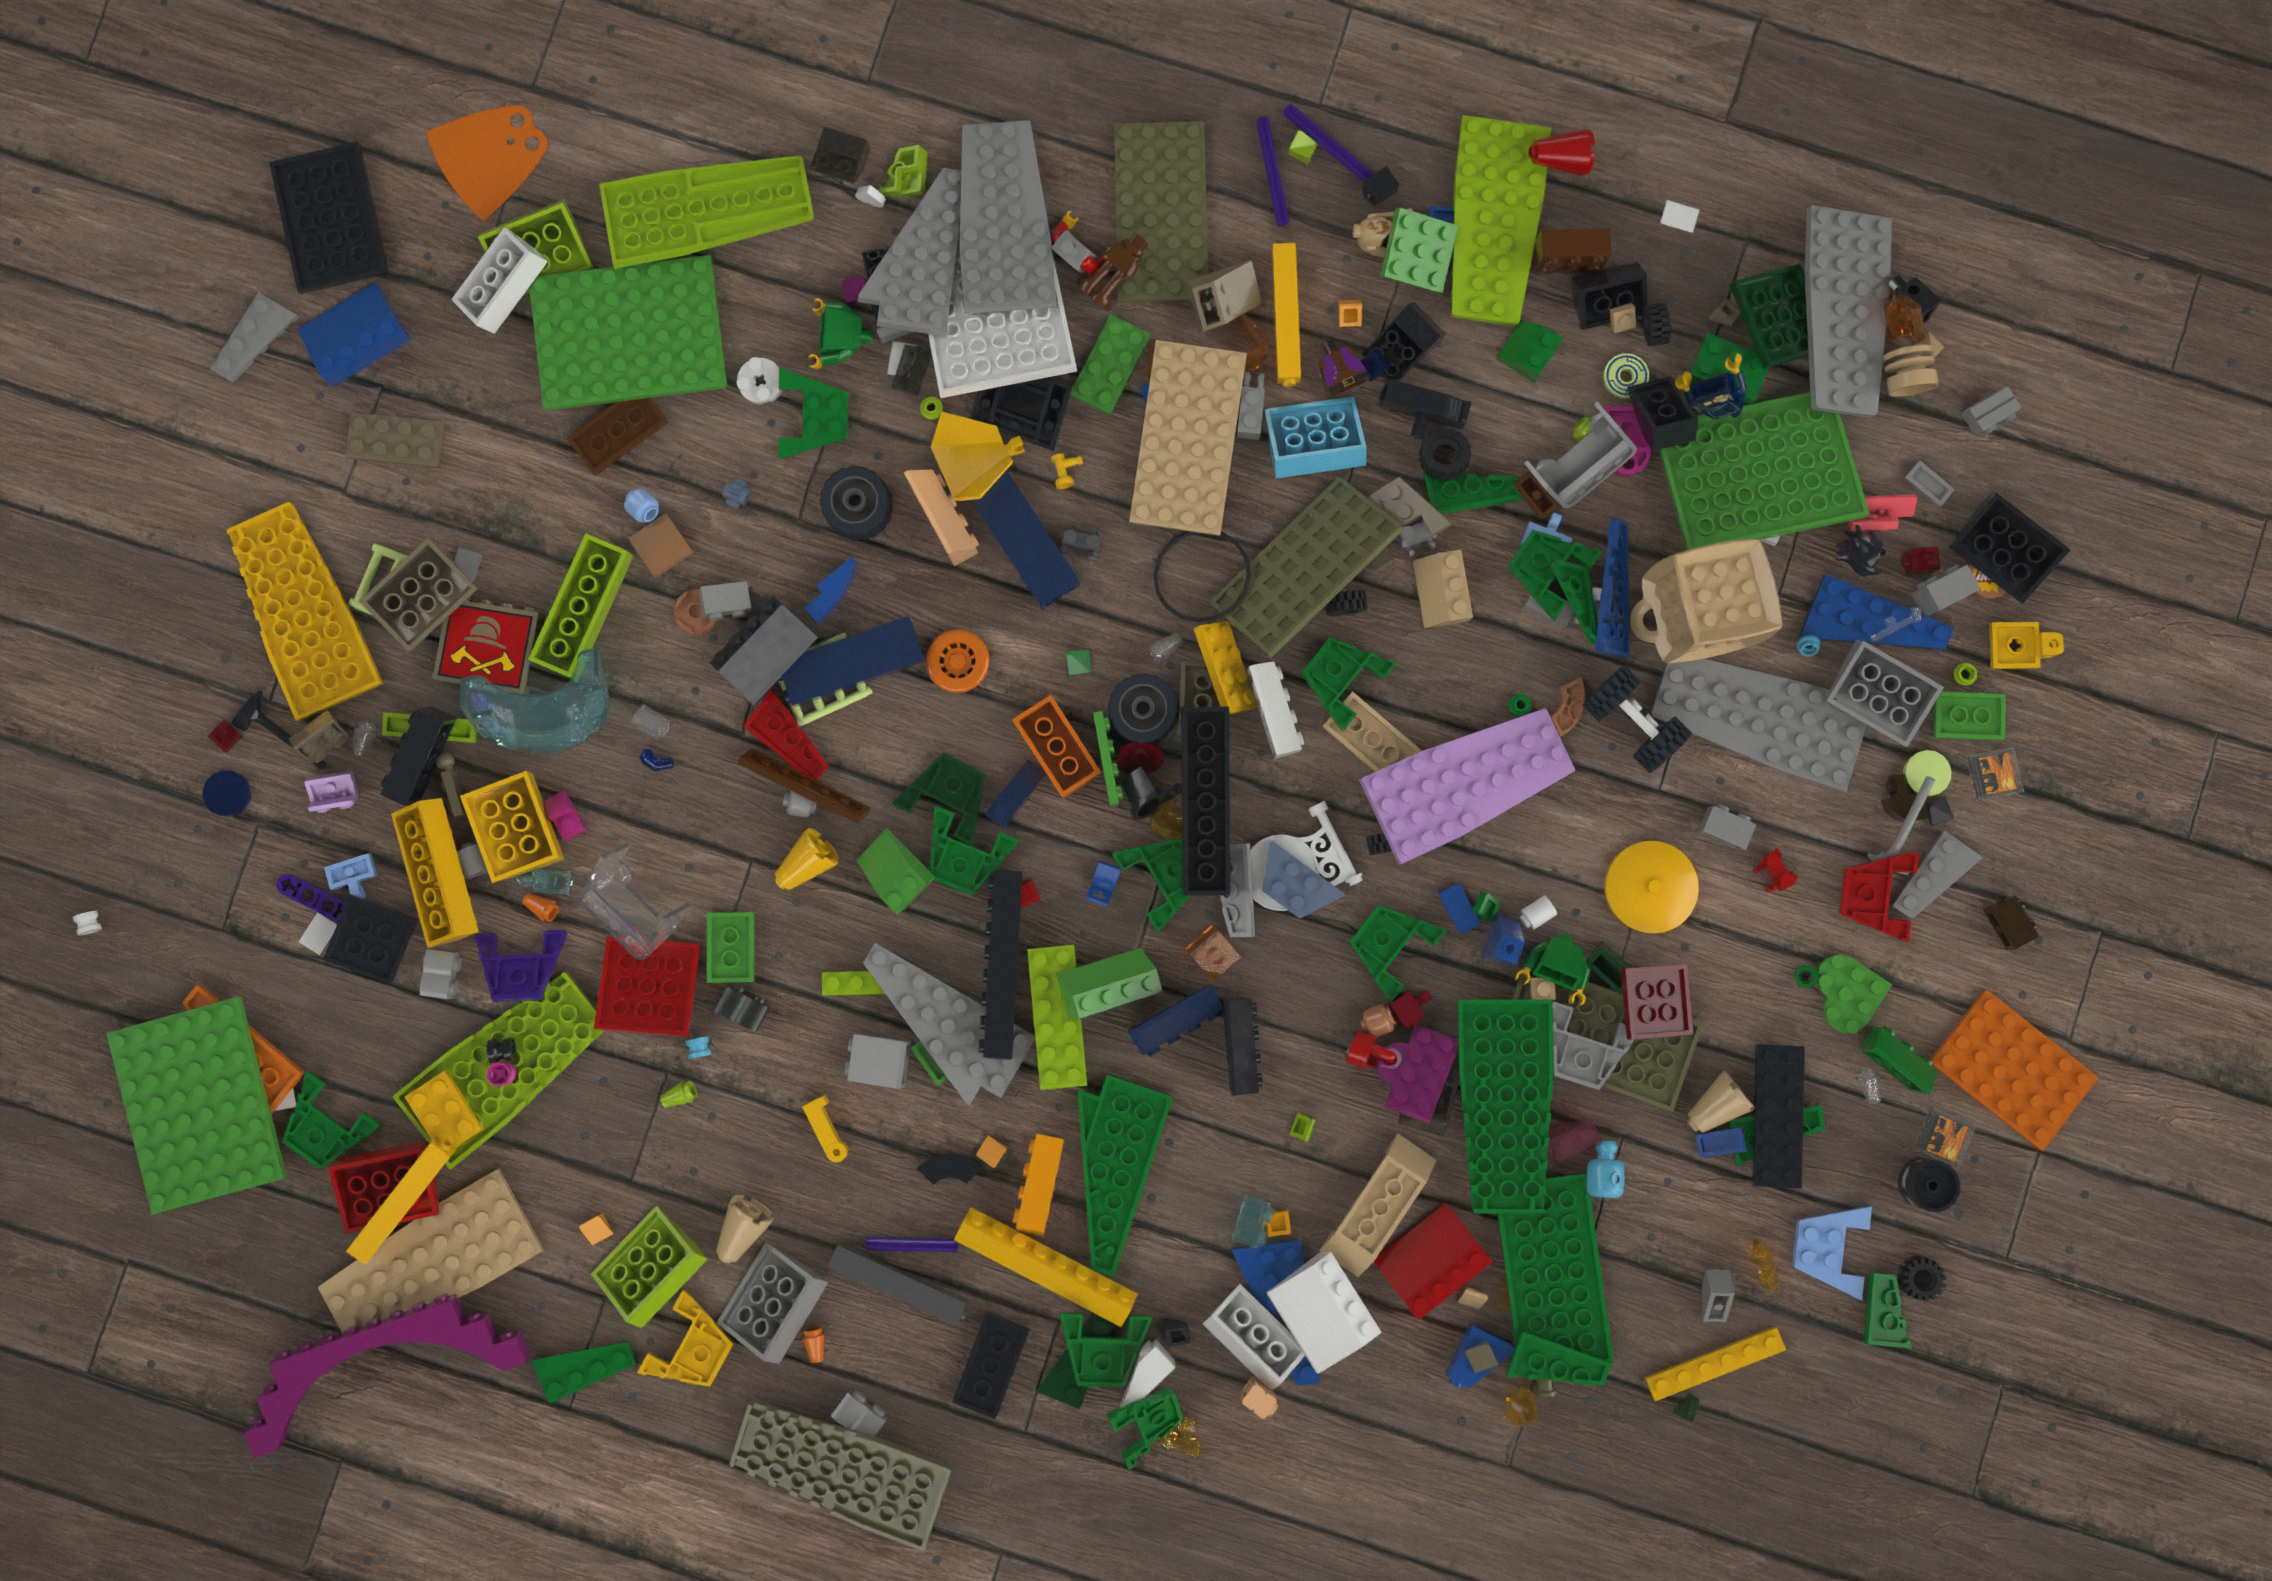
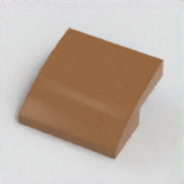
(660, 545)

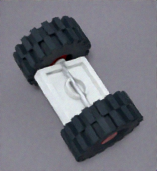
(1662, 741)

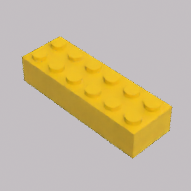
(434, 872)

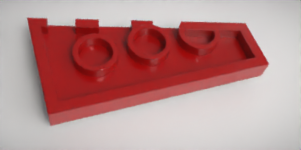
(782, 734)

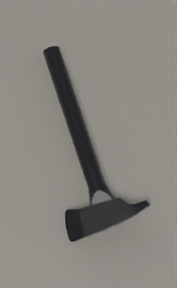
(252, 712)

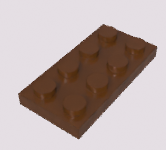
(616, 432)

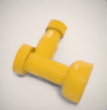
(1065, 481)

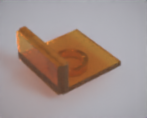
(1212, 953)

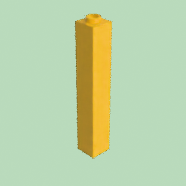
(1286, 314)
(401, 1199)

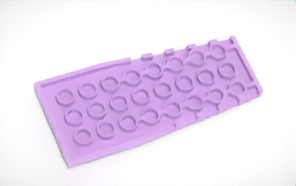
(1464, 783)

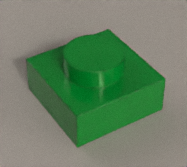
(1486, 907)

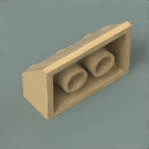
(1442, 589)

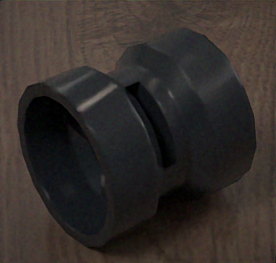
(501, 1050)

